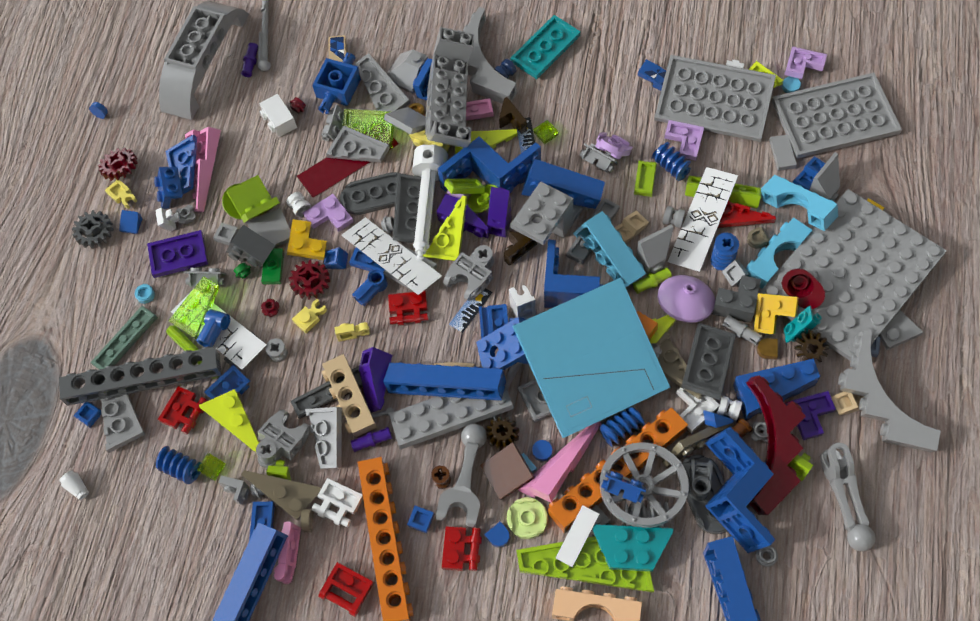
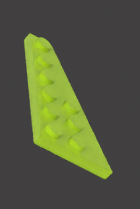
(588, 567)

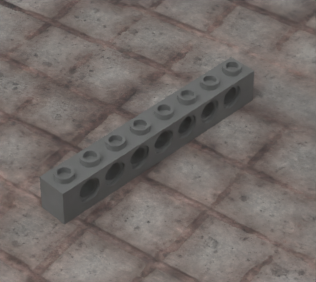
(72, 393)

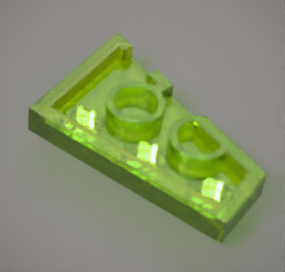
(370, 124)
(192, 311)

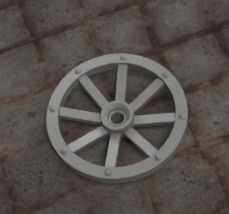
(649, 483)

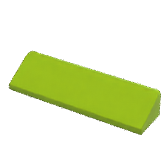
(740, 194)

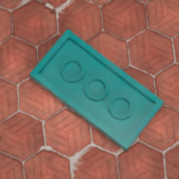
(545, 46)

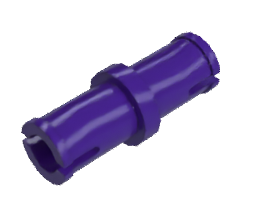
(249, 60)
(371, 439)

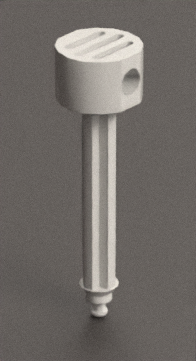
(425, 164)

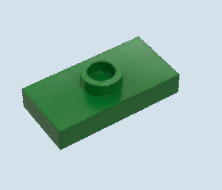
(273, 267)

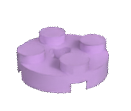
(615, 144)

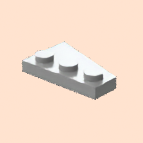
(357, 146)
(327, 429)

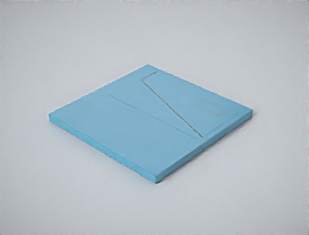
(591, 357)

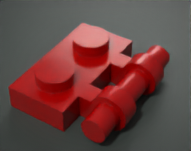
(407, 303)
(177, 407)
(454, 548)

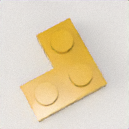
(302, 245)
(769, 307)

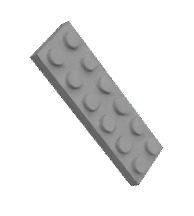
(442, 416)

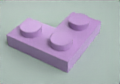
(803, 58)
(688, 134)
(329, 209)

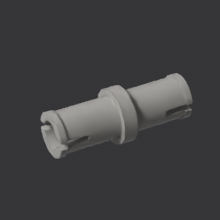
(742, 330)

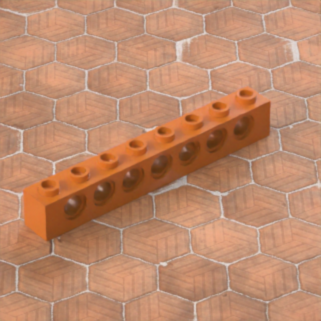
(368, 471)
(565, 518)

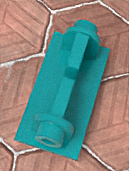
(798, 325)

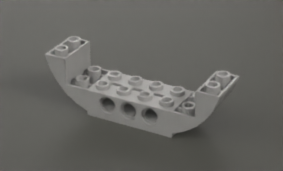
(192, 55)
(449, 89)

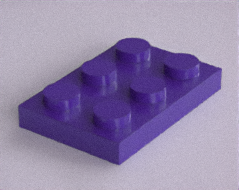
(177, 254)

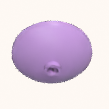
(686, 298)

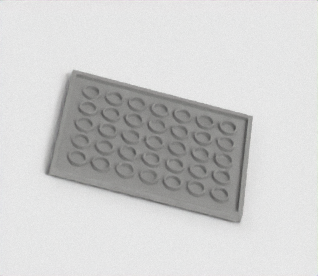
(866, 268)

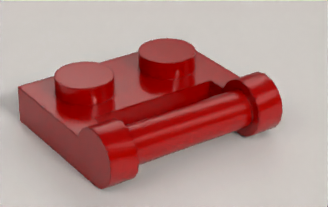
(349, 582)

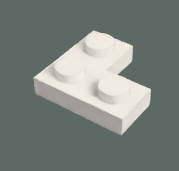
(694, 413)

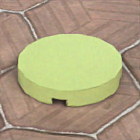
(527, 518)

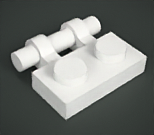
(341, 497)

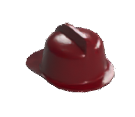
(805, 286)

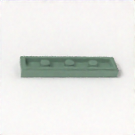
(124, 339)

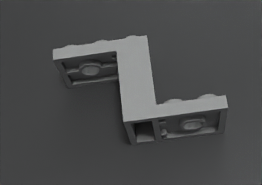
(546, 213)

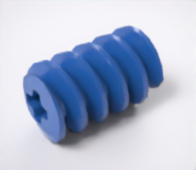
(671, 161)
(724, 251)
(621, 425)
(177, 466)

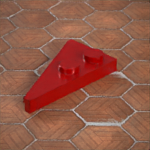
(741, 215)

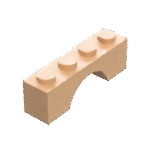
(570, 603)

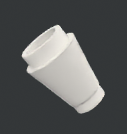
(73, 483)

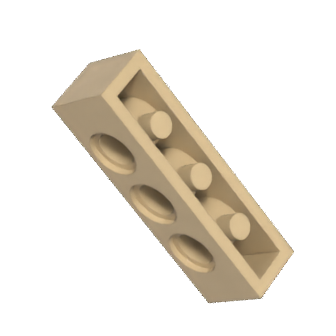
(340, 367)

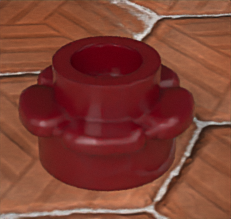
(297, 105)
(273, 310)

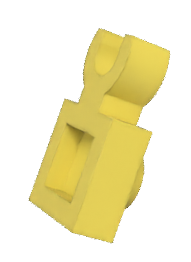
(120, 192)
(307, 318)
(349, 331)

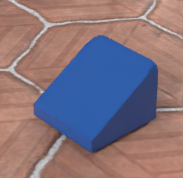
(130, 222)
(335, 259)
(716, 420)

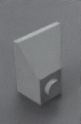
(406, 69)
(827, 180)
(653, 250)

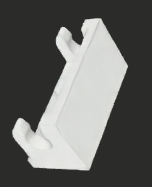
(522, 305)

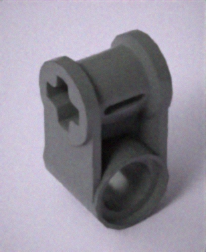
(700, 476)

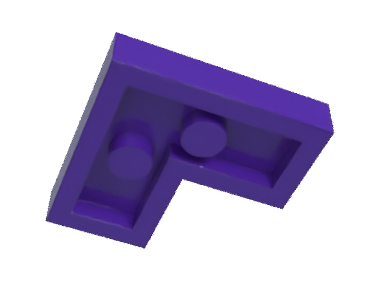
(812, 407)

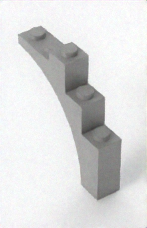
(484, 79)
(898, 426)

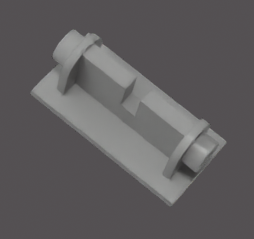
(335, 121)
(605, 160)
(196, 274)

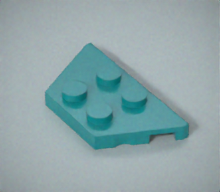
(631, 546)

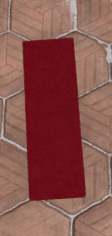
(329, 172)

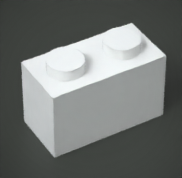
(278, 115)

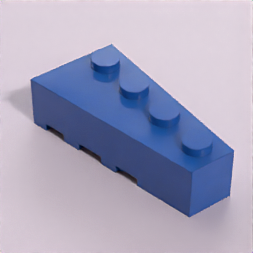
(582, 188)
(785, 380)
(730, 580)

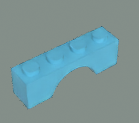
(781, 192)
(789, 238)

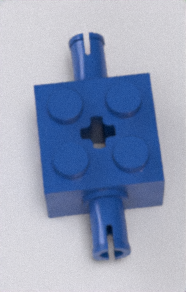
(336, 82)

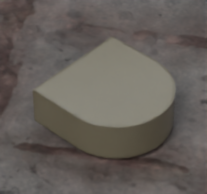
(757, 238)
(307, 520)

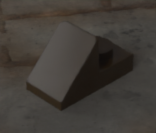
(510, 114)
(520, 246)

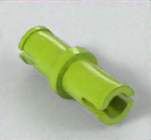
(651, 280)

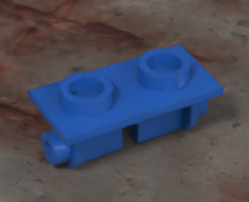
(616, 483)

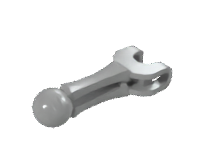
(839, 473)
(460, 495)

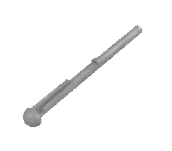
(263, 63)

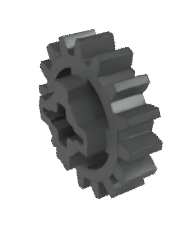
(92, 229)

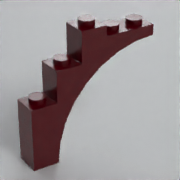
(782, 446)

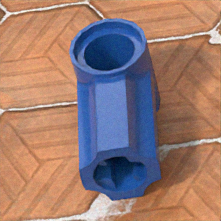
(369, 288)
(214, 323)

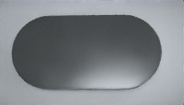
(370, 194)
(702, 515)

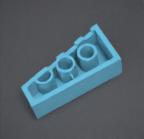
(610, 249)

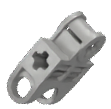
(472, 270)
(279, 440)

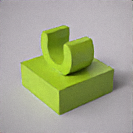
(801, 465)
(279, 470)

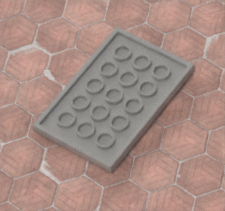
(715, 97)
(836, 115)

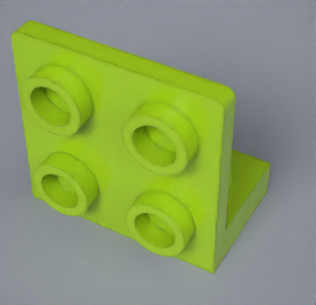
(251, 198)

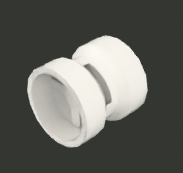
(298, 203)
(734, 408)

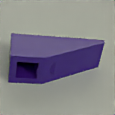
(499, 212)
(471, 223)
(372, 373)

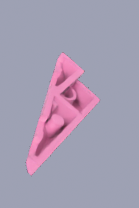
(205, 158)
(554, 472)

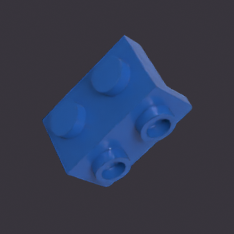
(420, 83)
(168, 185)
(229, 381)

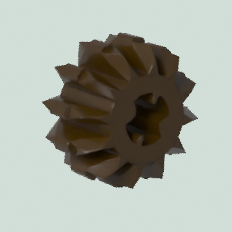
(814, 340)
(495, 436)

